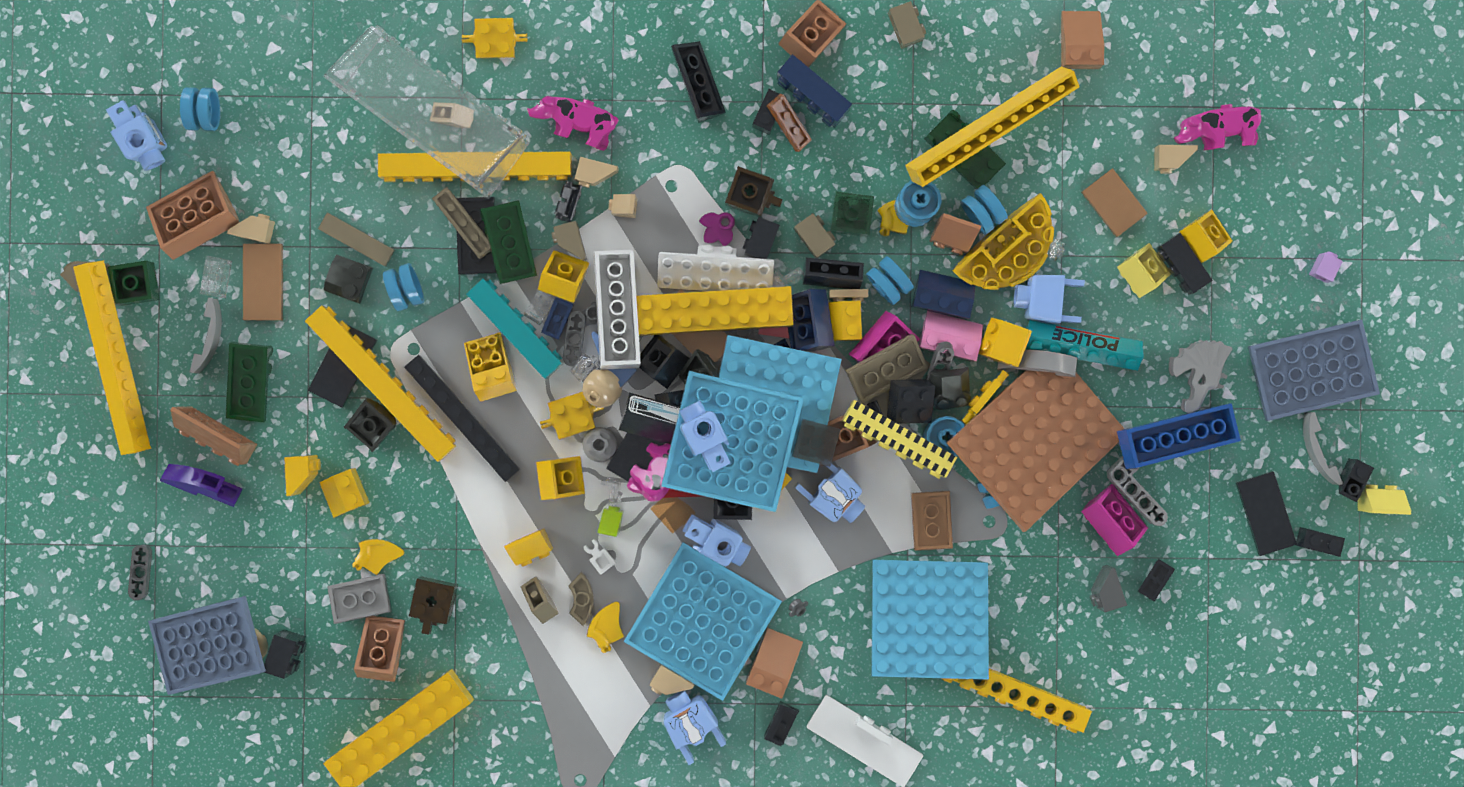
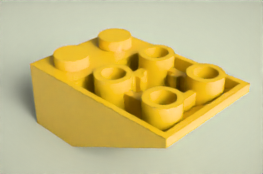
(489, 367)

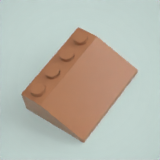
(192, 215)
(213, 434)

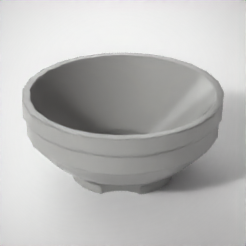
(609, 440)

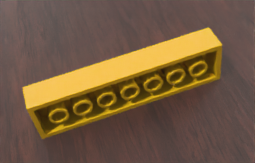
(715, 311)
(399, 731)

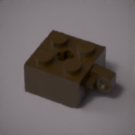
(761, 186)
(422, 606)

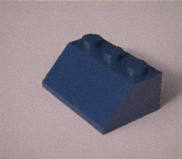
(943, 295)
(811, 321)

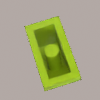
(610, 521)

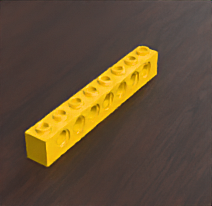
(1079, 713)

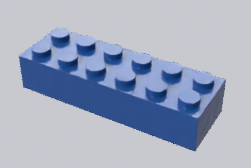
(1178, 436)

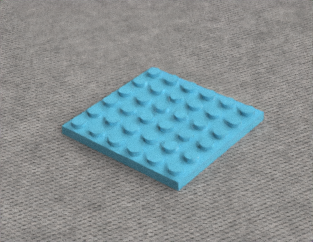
(786, 372)
(760, 440)
(930, 619)
(702, 621)

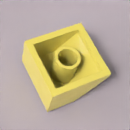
(1144, 270)
(1383, 500)

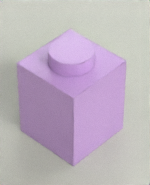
(1326, 267)

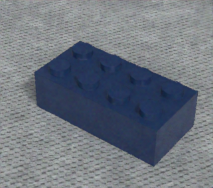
(813, 91)

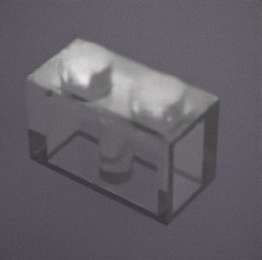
(215, 277)

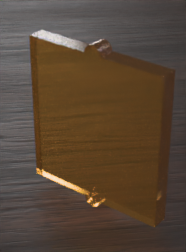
(672, 512)

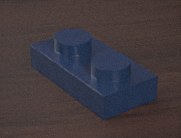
(557, 318)

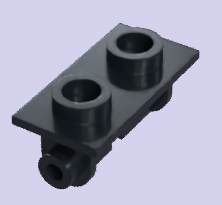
(566, 210)

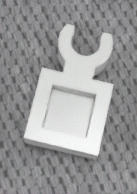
(601, 559)

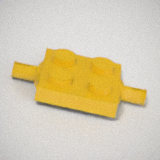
(494, 38)
(988, 390)
(571, 415)

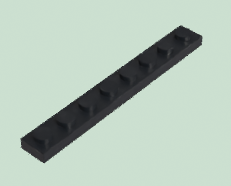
(462, 418)

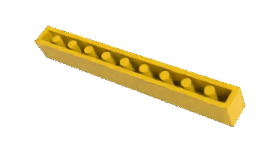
(992, 126)
(423, 166)
(112, 357)
(380, 383)

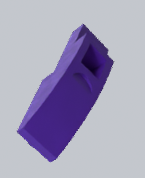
(201, 481)

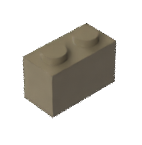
(906, 24)
(814, 235)

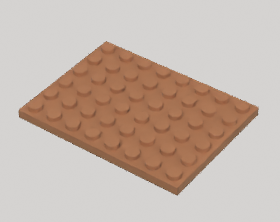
(1036, 442)

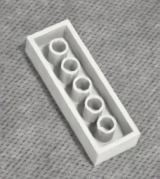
(616, 309)

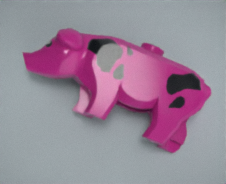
(576, 115)
(1221, 123)
(649, 481)

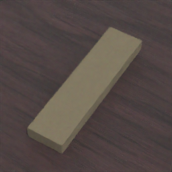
(462, 222)
(356, 239)

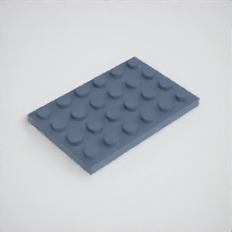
(1313, 370)
(207, 645)

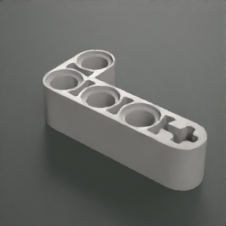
(1138, 493)

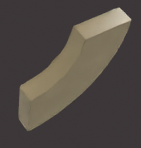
(583, 598)

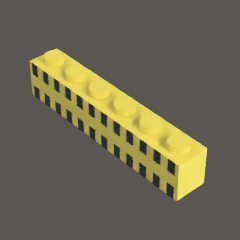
(899, 439)

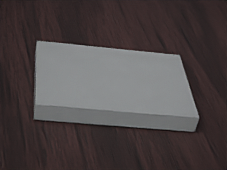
(359, 598)

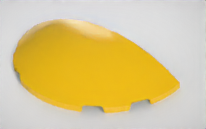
(1011, 249)

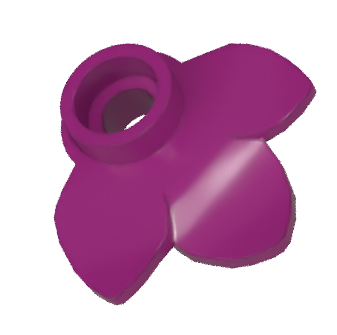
(715, 230)

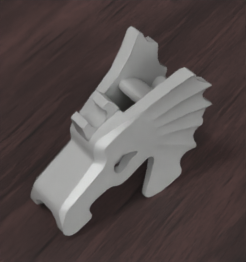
(1205, 361)

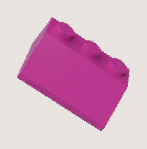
(881, 335)
(1114, 520)

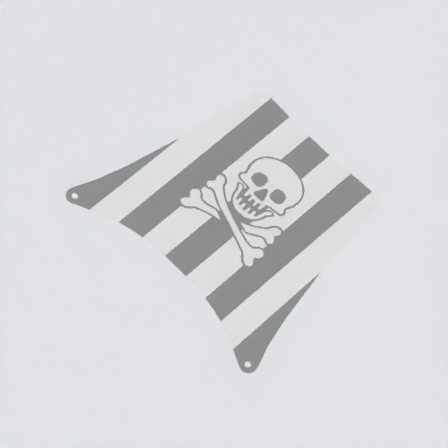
(594, 695)

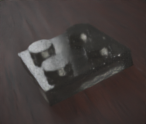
(816, 442)

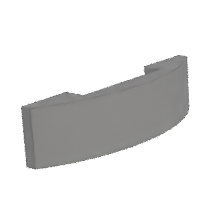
(212, 311)
(1044, 361)
(1310, 426)

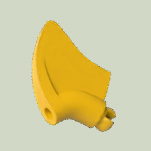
(890, 220)
(376, 554)
(605, 627)

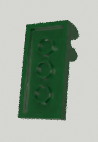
(976, 169)
(508, 241)
(248, 381)

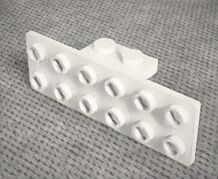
(713, 270)
(865, 740)

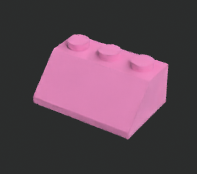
(962, 334)

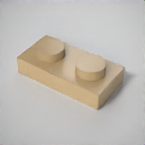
(855, 294)

